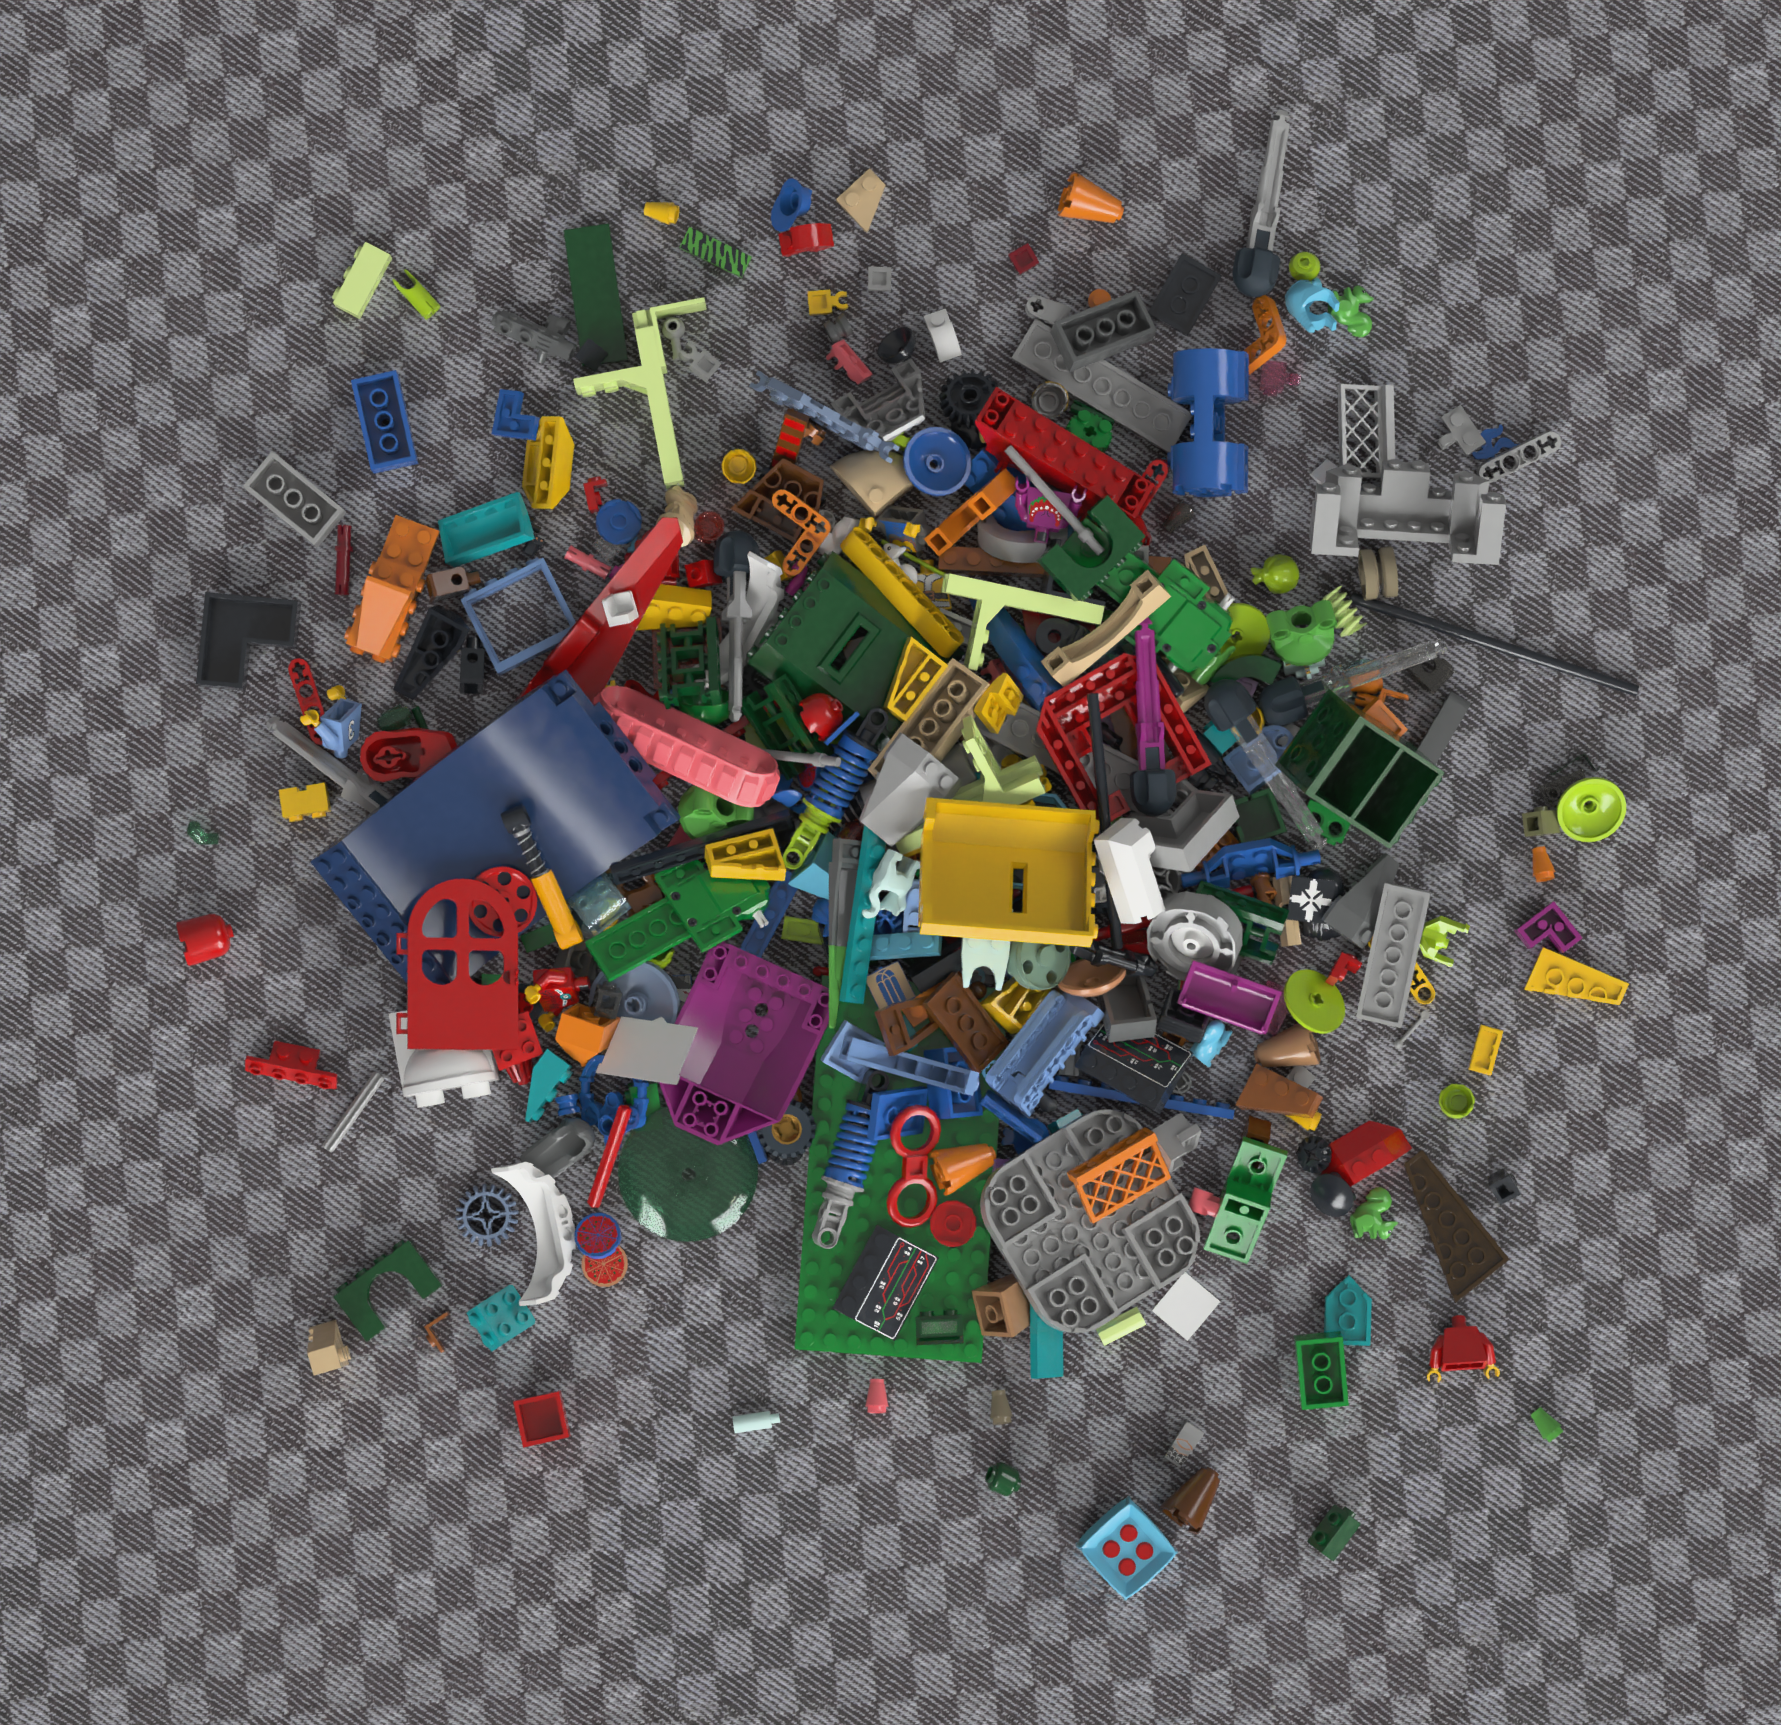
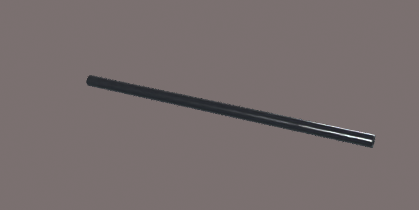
(1495, 644)

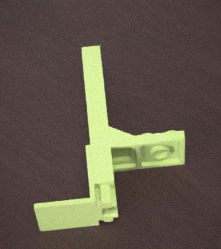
(649, 381)

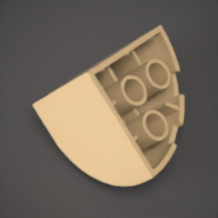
(873, 479)

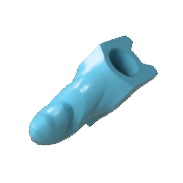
(1212, 1042)

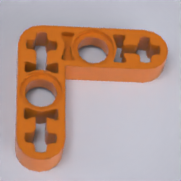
(1272, 338)
(809, 533)

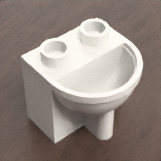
(431, 1071)

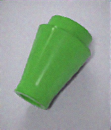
(1547, 1425)

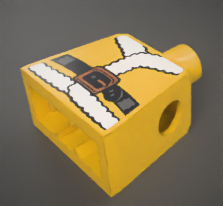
(931, 585)

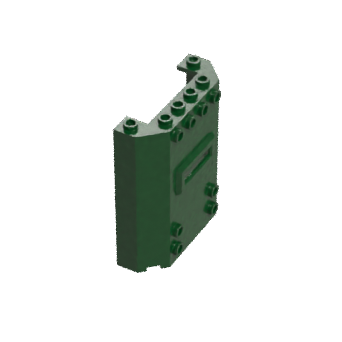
(818, 629)

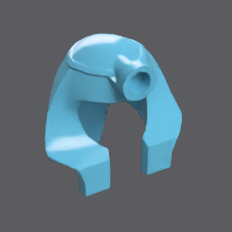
(1300, 298)

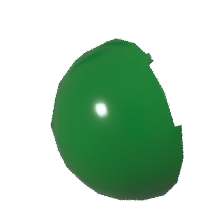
(705, 712)

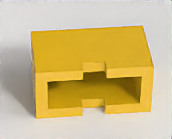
(302, 803)

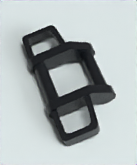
(1131, 961)

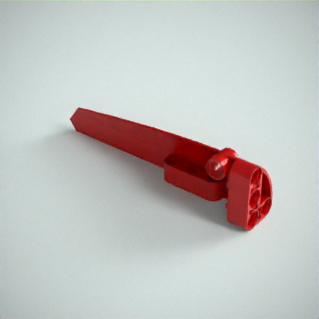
(591, 646)

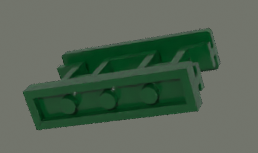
(707, 661)
(770, 732)
(1250, 911)

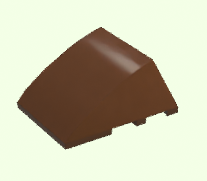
(759, 507)

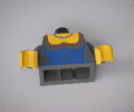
(901, 527)

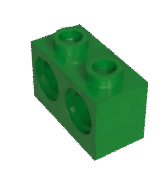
(1326, 819)

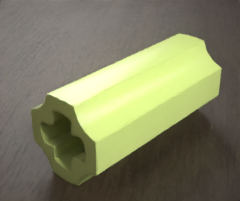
(1121, 1326)

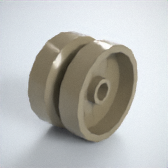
(1378, 572)

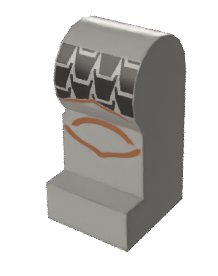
(1183, 1443)

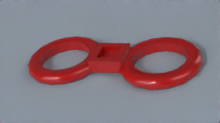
(913, 1166)

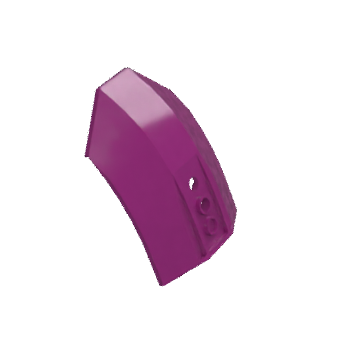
(738, 1081)

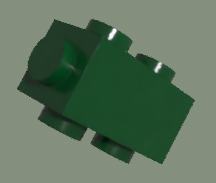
(1334, 1531)

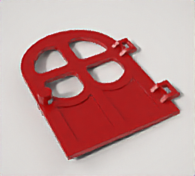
(461, 1012)

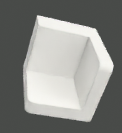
(620, 608)

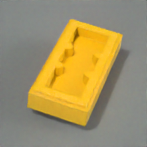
(1485, 1050)

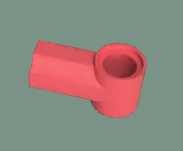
(1204, 1202)

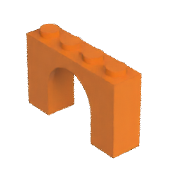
(971, 511)

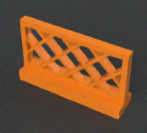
(1114, 1157)

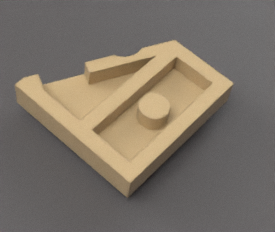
(863, 199)

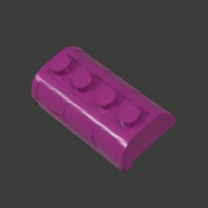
(1228, 997)

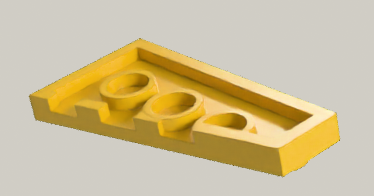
(1567, 977)

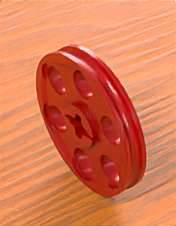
(507, 891)

